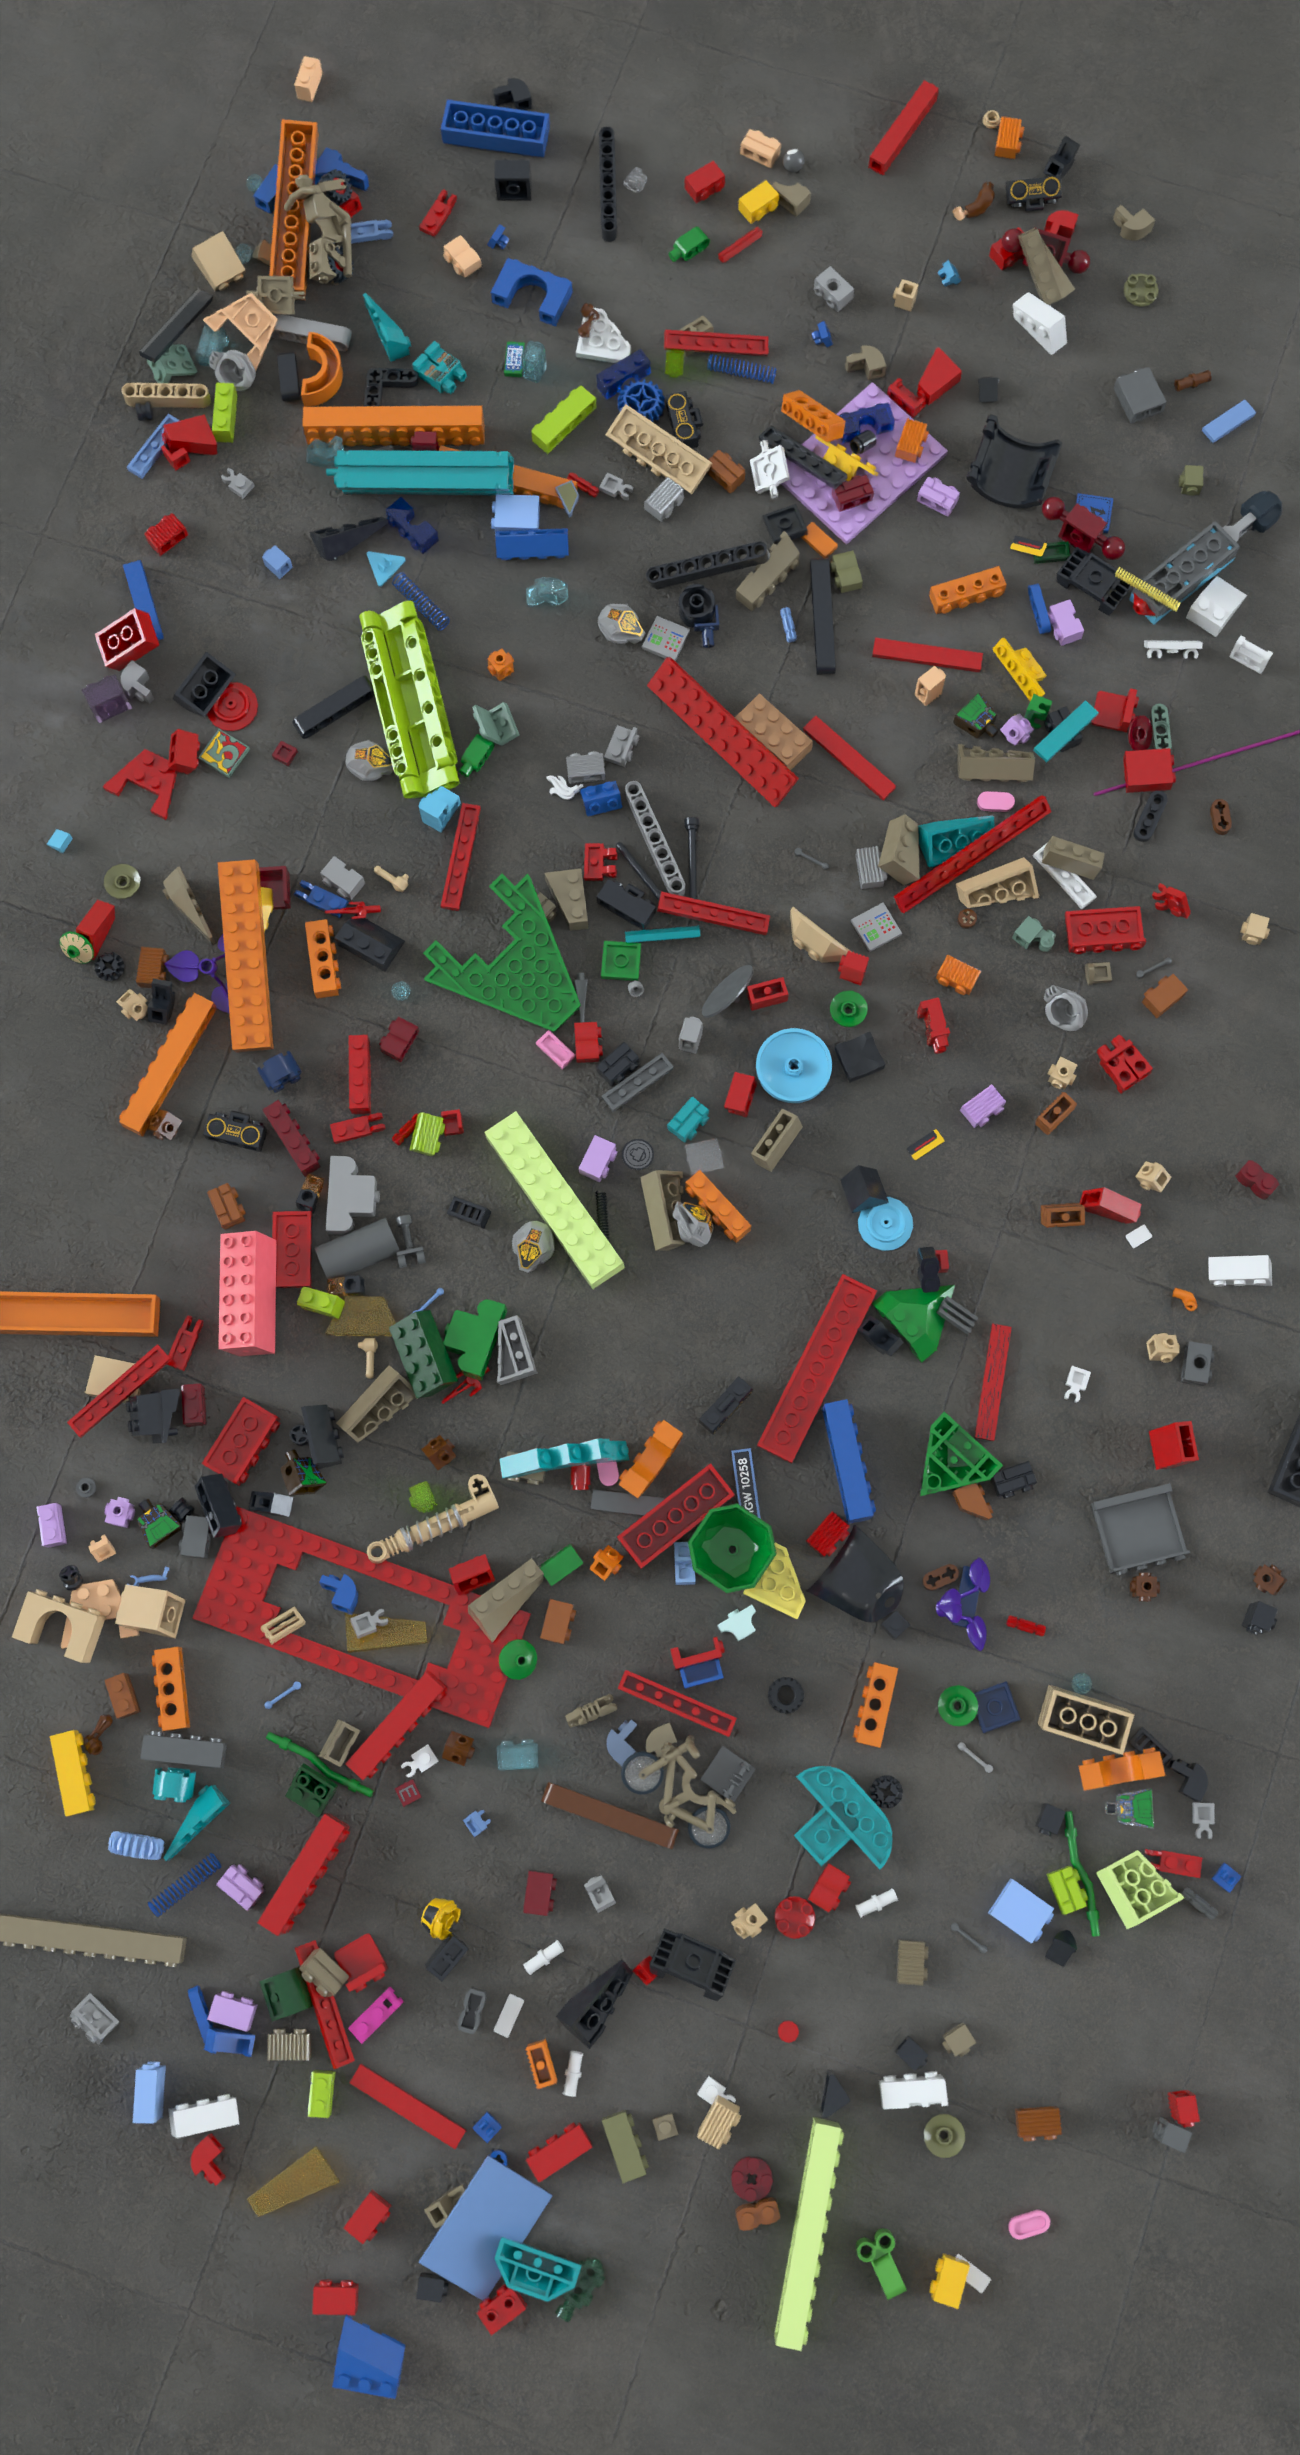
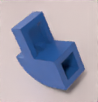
(345, 1592)

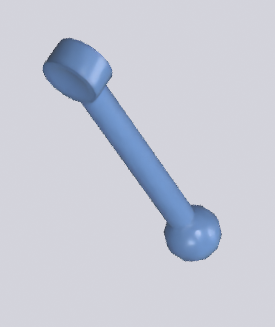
(440, 1291)
(297, 1685)

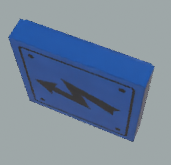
(1098, 506)

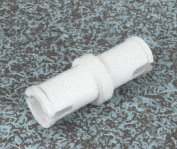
(876, 1903)
(543, 1957)
(573, 2073)

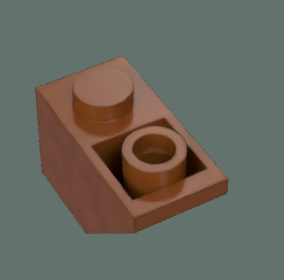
(971, 1501)

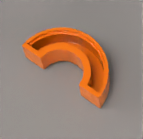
(329, 379)
(652, 1460)
(1121, 1769)

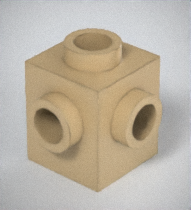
(133, 1005)
(1062, 1073)
(1153, 1176)
(1163, 1347)
(749, 1921)

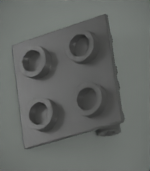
(728, 1774)

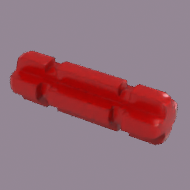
(584, 485)
(405, 1131)
(1026, 1625)

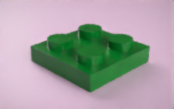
(621, 960)

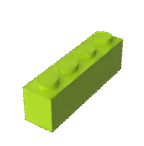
(563, 419)

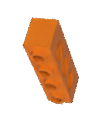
(813, 416)
(322, 987)
(888, 1676)
(180, 1719)

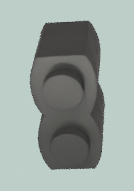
(473, 2004)

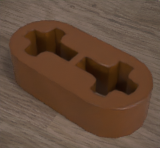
(1216, 816)
(938, 1573)

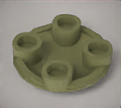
(1141, 289)

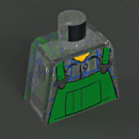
(1133, 1808)

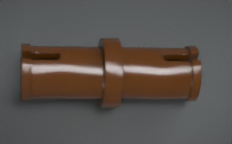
(1192, 380)

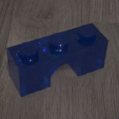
(611, 379)
(878, 417)
(421, 536)

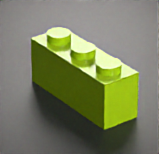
(224, 412)

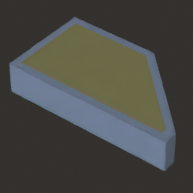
(568, 496)

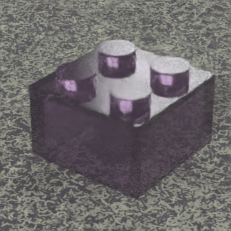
(106, 698)

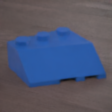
(368, 2361)

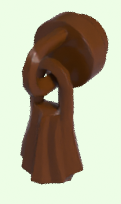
(584, 329)
(94, 1745)

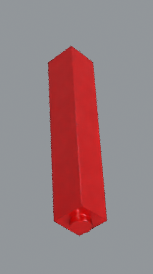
(903, 127)

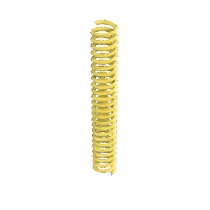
(1150, 593)

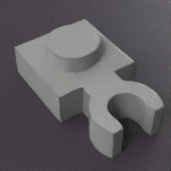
(238, 484)
(613, 485)
(366, 1624)
(1203, 1815)

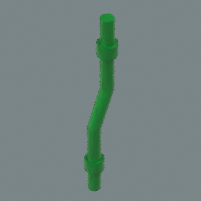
(287, 1744)
(1092, 1913)

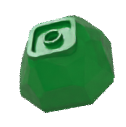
(726, 1528)

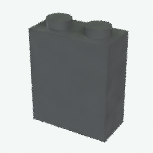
(1139, 395)

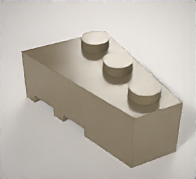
(901, 850)
(570, 897)

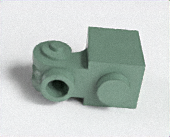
(1032, 931)

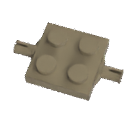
(277, 294)

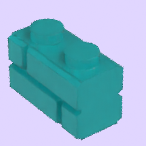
(688, 1120)

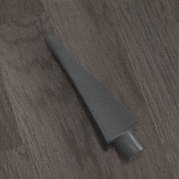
(581, 989)

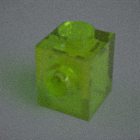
(674, 363)
(422, 1497)

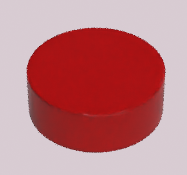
(788, 2031)

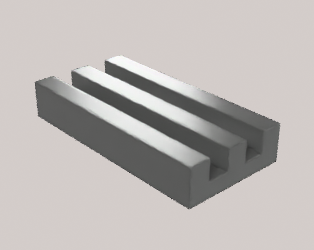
(959, 1315)

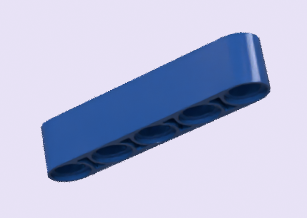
(141, 593)

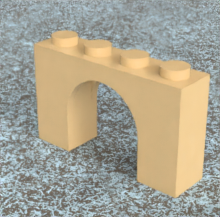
(85, 1623)

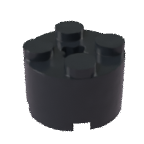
(696, 605)

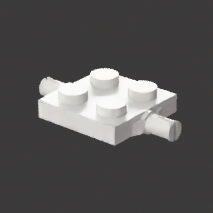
(769, 469)

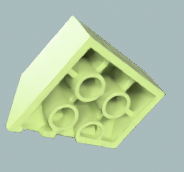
(1137, 1889)

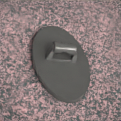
(727, 991)

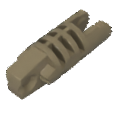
(591, 1711)

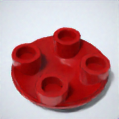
(795, 1917)

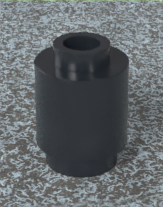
(863, 442)

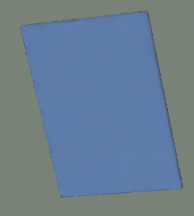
(490, 2208)

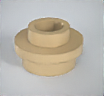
(991, 115)

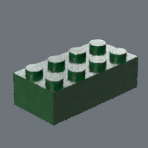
(423, 1354)

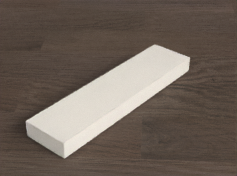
(1070, 882)

